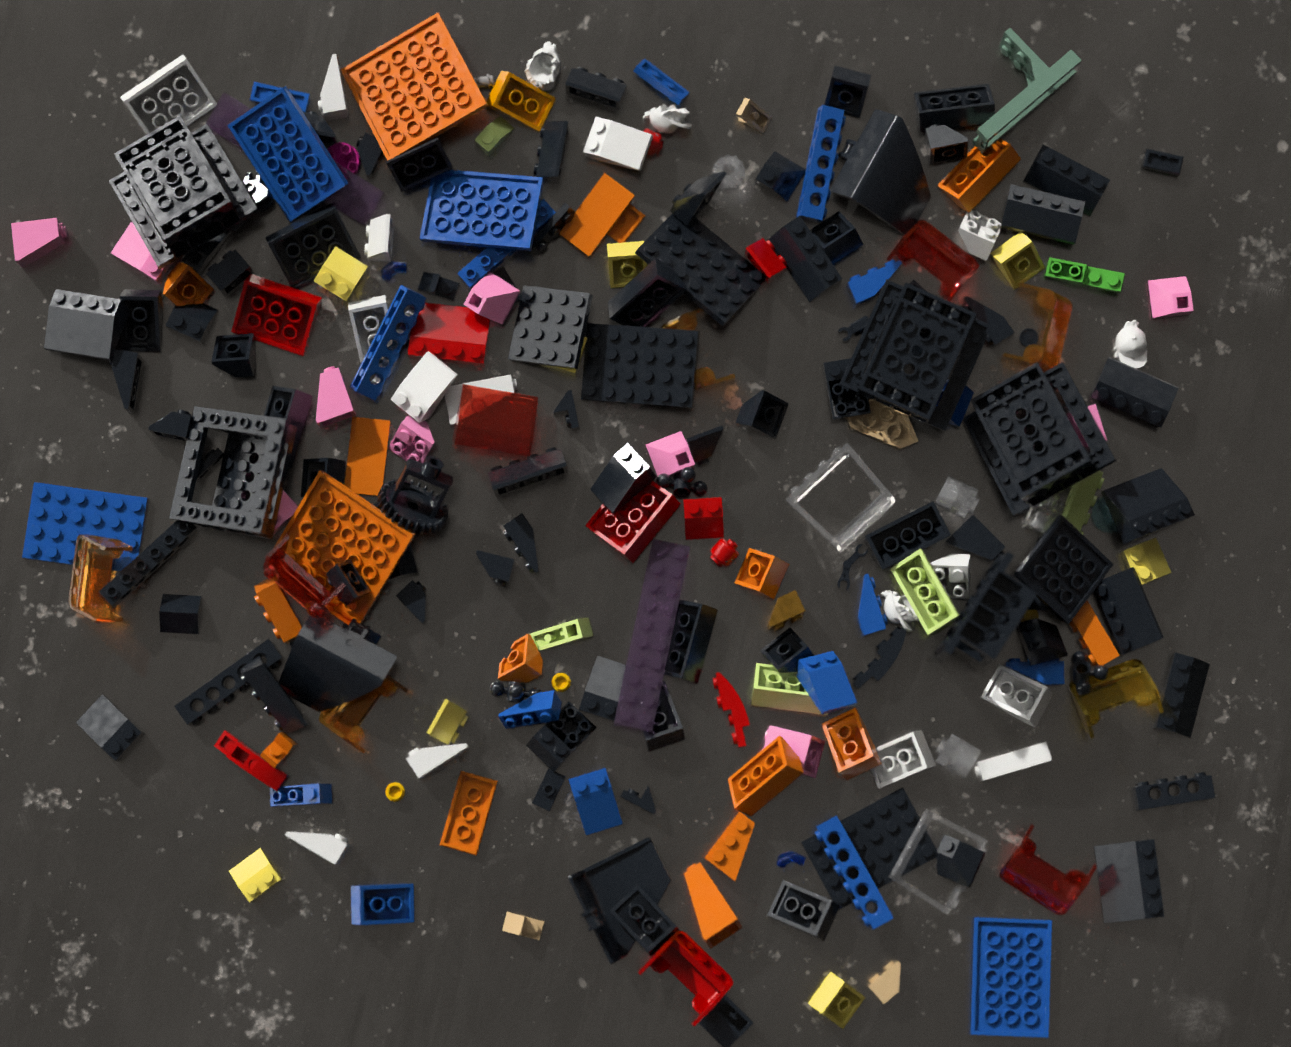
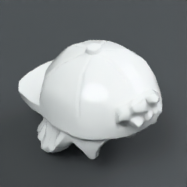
(544, 67)
(668, 119)
(1131, 345)
(899, 610)

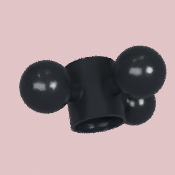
(682, 483)
(1082, 673)
(514, 691)

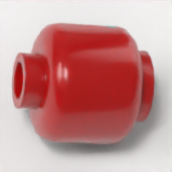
(656, 143)
(724, 552)

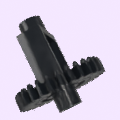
(412, 504)

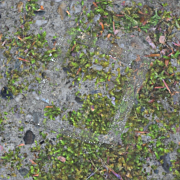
(862, 520)
(910, 847)

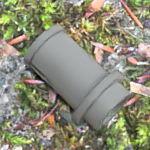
(485, 81)

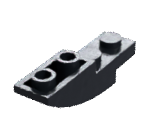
(888, 652)

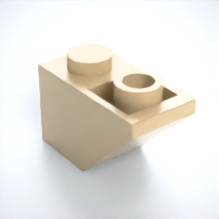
(887, 983)

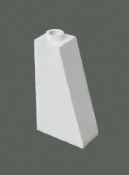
(452, 396)
(1013, 761)

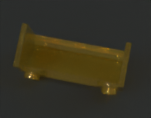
(1124, 683)

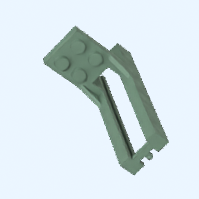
(1041, 84)

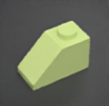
(493, 135)

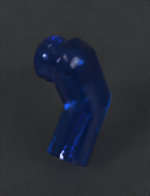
(391, 267)
(788, 857)

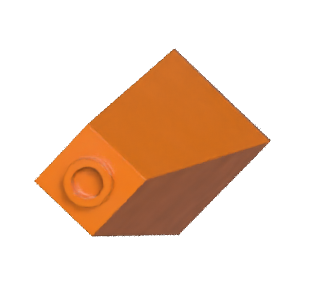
(712, 911)

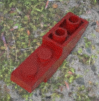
(731, 701)
(250, 761)

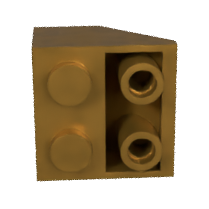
(786, 609)

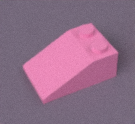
(135, 253)

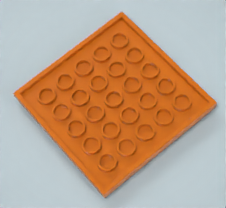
(414, 87)
(341, 526)

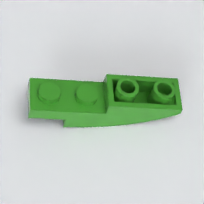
(1084, 275)

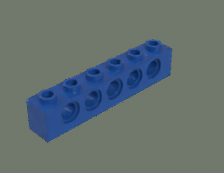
(824, 116)
(492, 258)
(385, 333)
(882, 914)

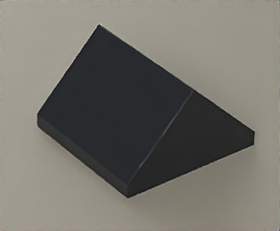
(180, 614)

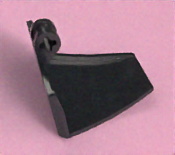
(884, 172)
(333, 664)
(608, 882)

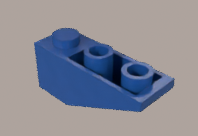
(868, 286)
(869, 613)
(1044, 673)
(536, 709)
(301, 795)

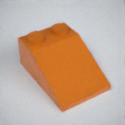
(850, 744)

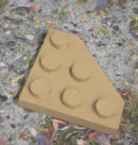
(885, 425)

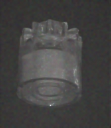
(731, 182)
(957, 497)
(1043, 515)
(957, 755)

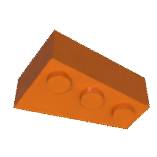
(277, 610)
(731, 846)

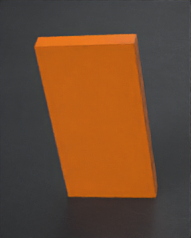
(597, 214)
(367, 455)
(468, 813)

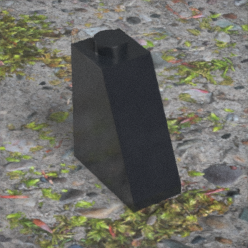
(976, 540)

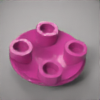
(345, 155)

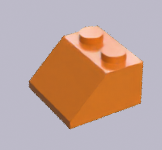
(761, 573)

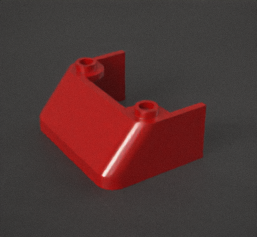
(694, 970)

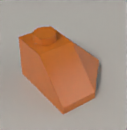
(186, 286)
(522, 663)

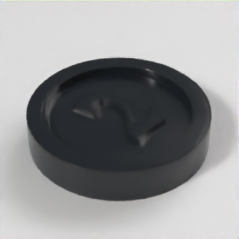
(1028, 337)

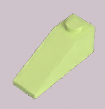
(562, 634)

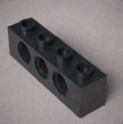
(1204, 791)

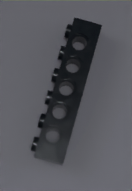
(147, 562)
(186, 706)

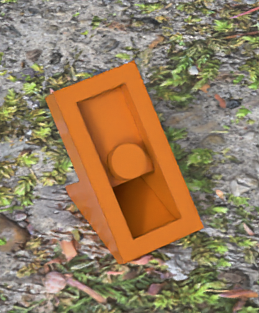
(278, 749)

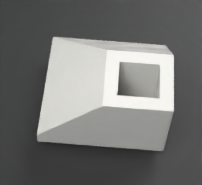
(979, 233)
(954, 574)

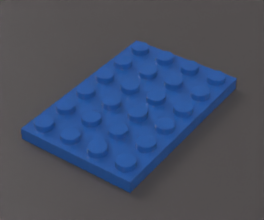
(287, 154)
(482, 210)
(64, 513)
(1011, 977)

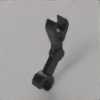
(847, 564)

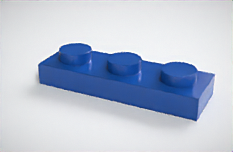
(661, 81)
(263, 91)

